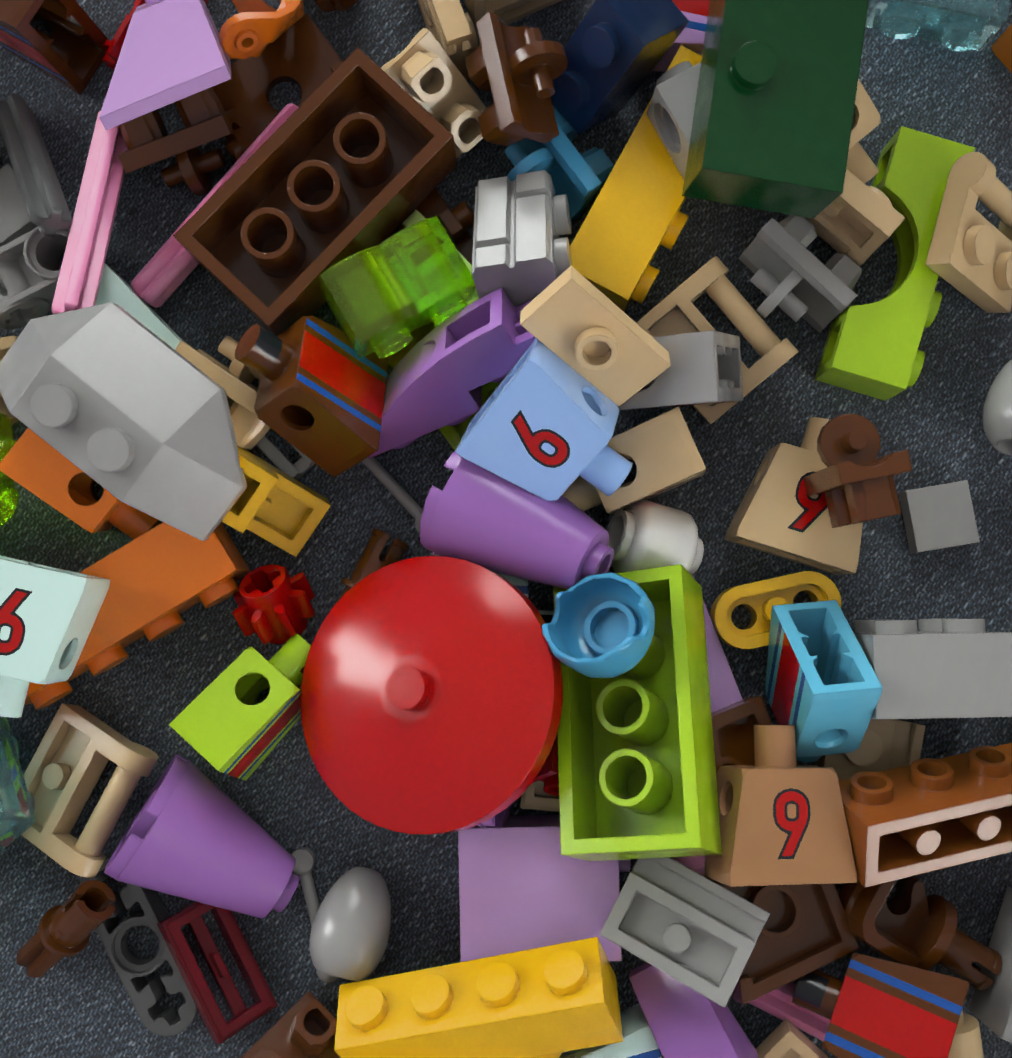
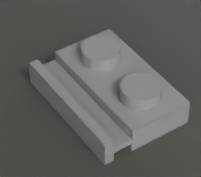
(685, 926)

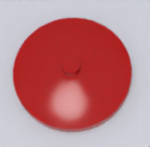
(430, 696)

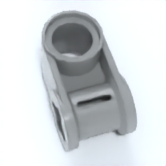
(29, 276)

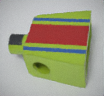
(225, 717)

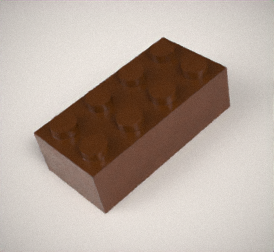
(319, 192)

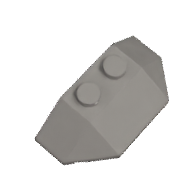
(127, 414)

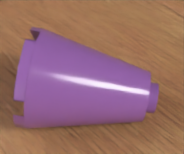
(511, 529)
(203, 848)

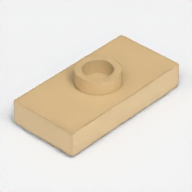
(594, 336)

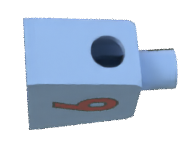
(546, 429)

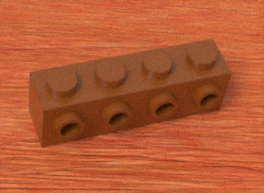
(929, 814)

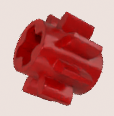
(273, 604)

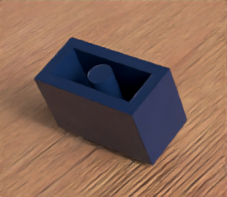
(613, 57)

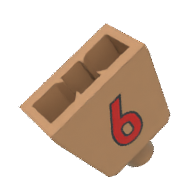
(780, 819)

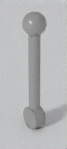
(395, 489)
(304, 863)

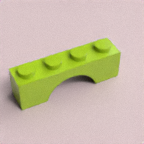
(877, 343)

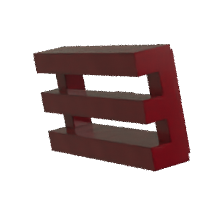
(195, 981)

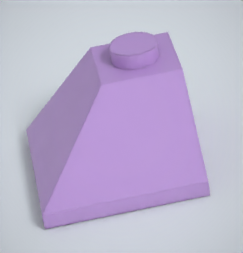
(163, 59)

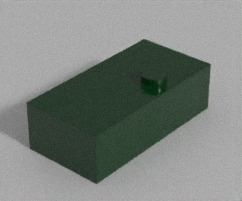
(775, 103)

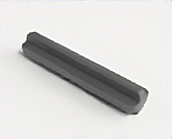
(33, 167)

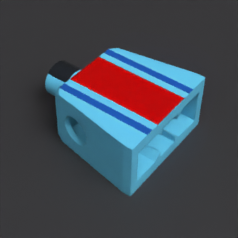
(819, 679)

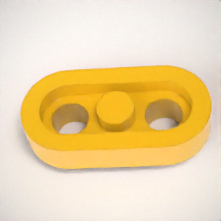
(759, 599)

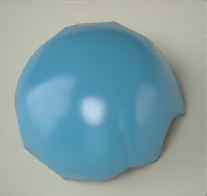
(601, 625)

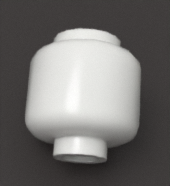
(654, 537)

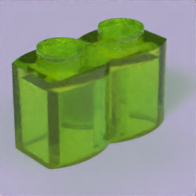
(397, 288)

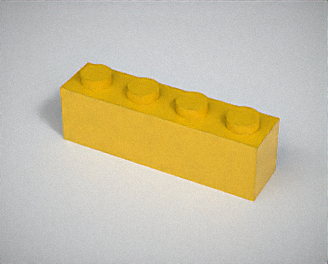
(633, 214)
(485, 1007)

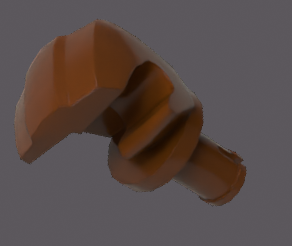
(916, 929)

